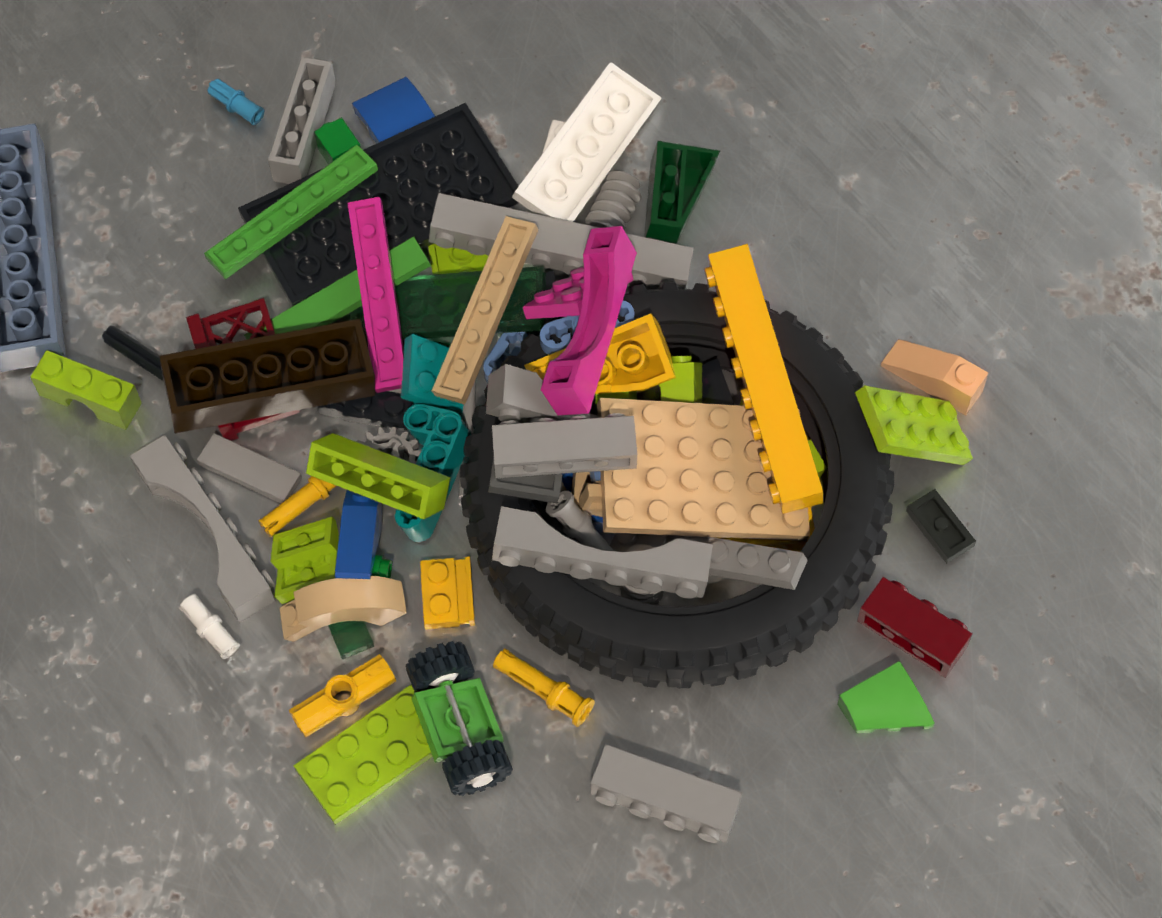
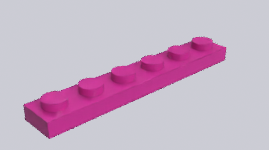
(377, 292)

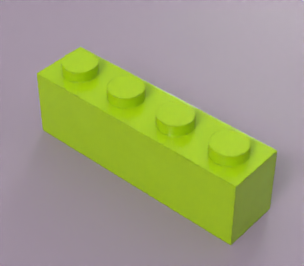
(378, 475)

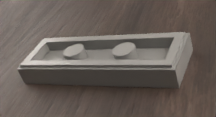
(249, 468)

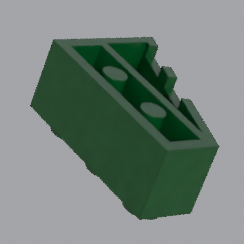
(675, 187)

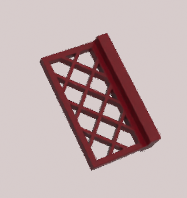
(203, 337)

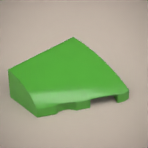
(885, 702)

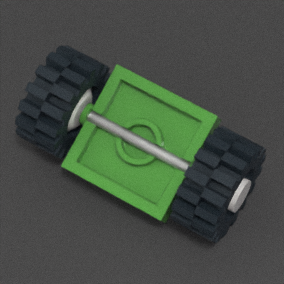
(457, 719)

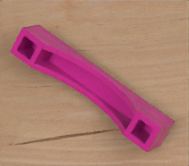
(576, 372)

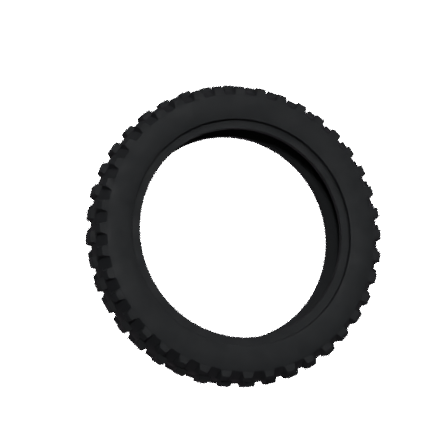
(728, 635)

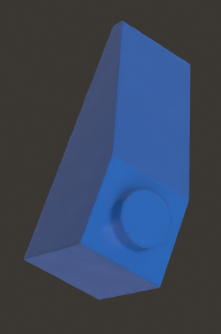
(358, 536)

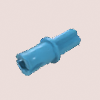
(235, 101)

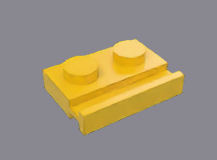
(447, 593)

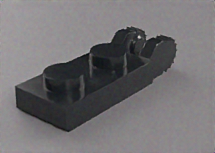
(382, 410)

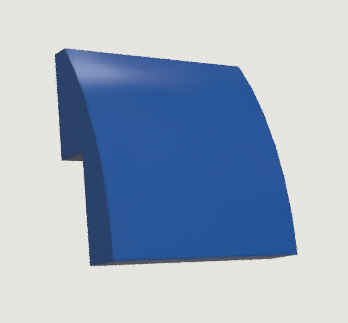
(392, 109)

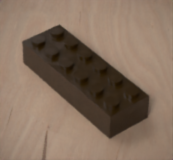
(267, 375)

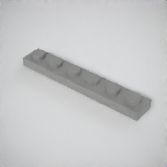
(733, 558)

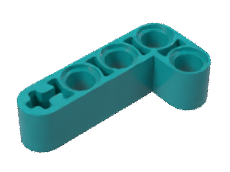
(436, 446)

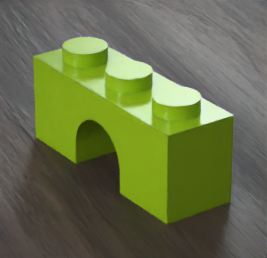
(683, 388)
(104, 394)

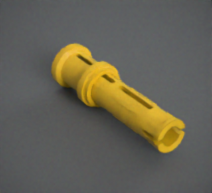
(556, 694)

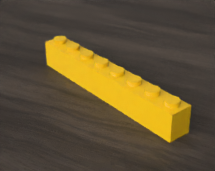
(765, 380)

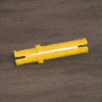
(295, 505)

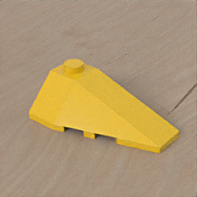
(634, 360)

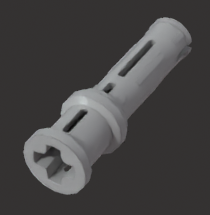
(576, 522)

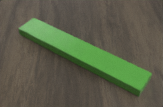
(290, 211)
(345, 295)

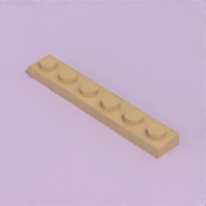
(485, 310)

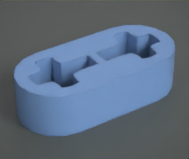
(501, 351)

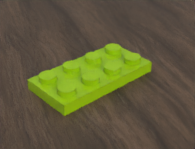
(914, 425)
(366, 757)

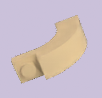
(342, 600)

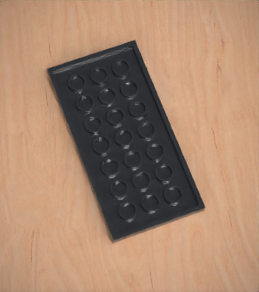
(413, 166)

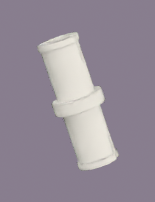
(209, 626)

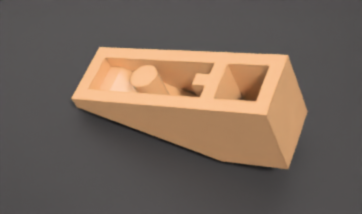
(937, 373)

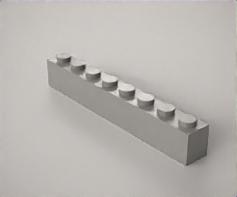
(558, 242)

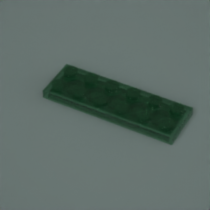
(436, 303)

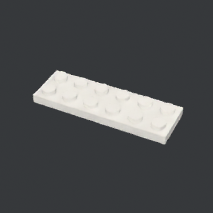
(587, 146)

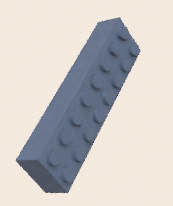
(27, 254)

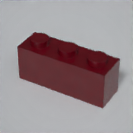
(914, 626)

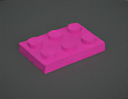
(561, 300)

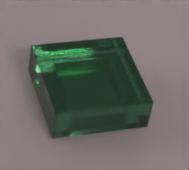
(350, 637)

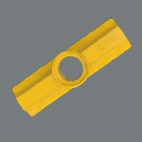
(323, 708)

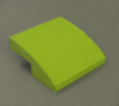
(304, 556)

